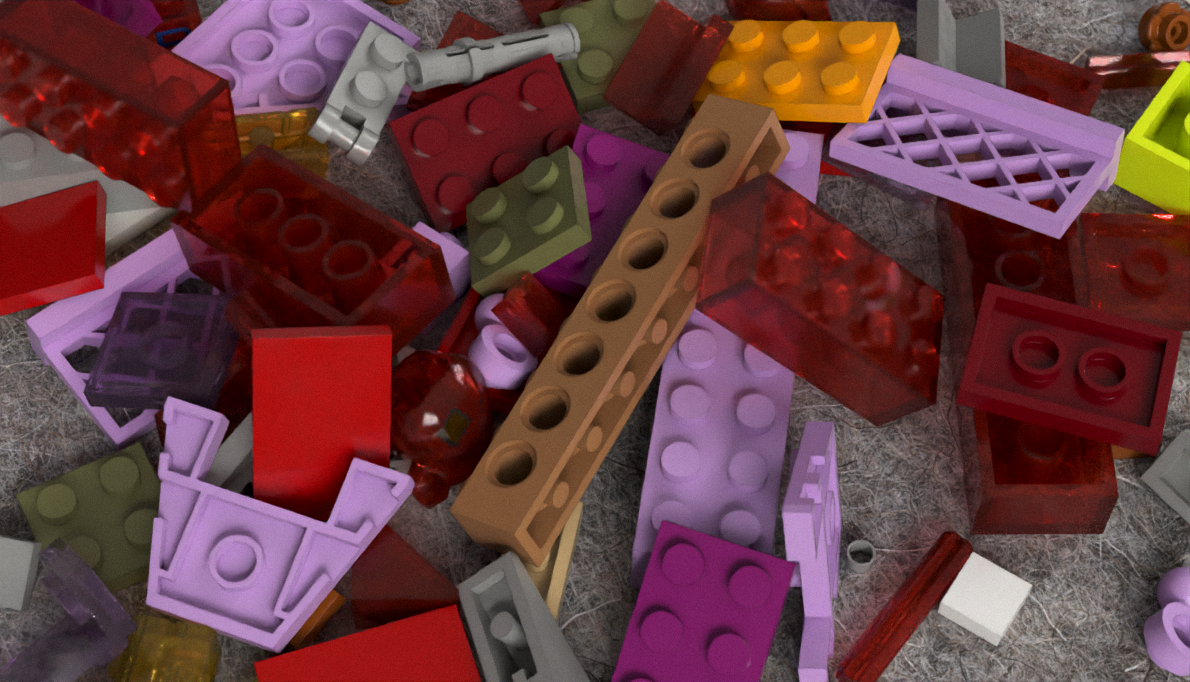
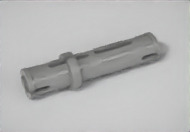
(472, 60)

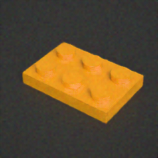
(804, 68)

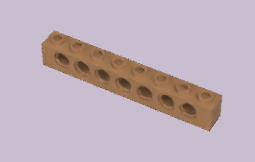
(613, 337)

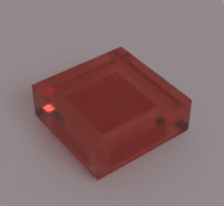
(530, 314)

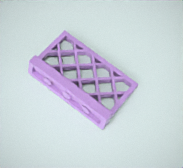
(986, 121)
(85, 318)

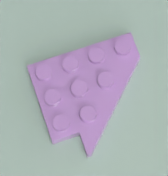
(285, 50)

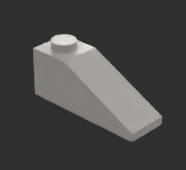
(515, 627)

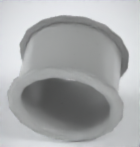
(860, 545)

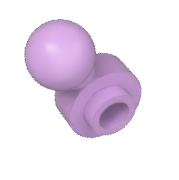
(497, 351)
(1169, 628)

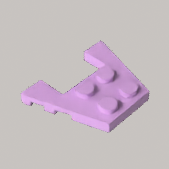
(813, 541)
(244, 561)

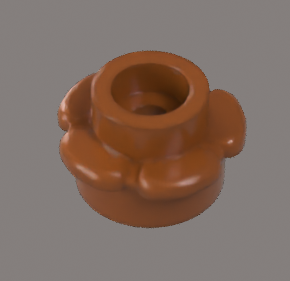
(1165, 28)

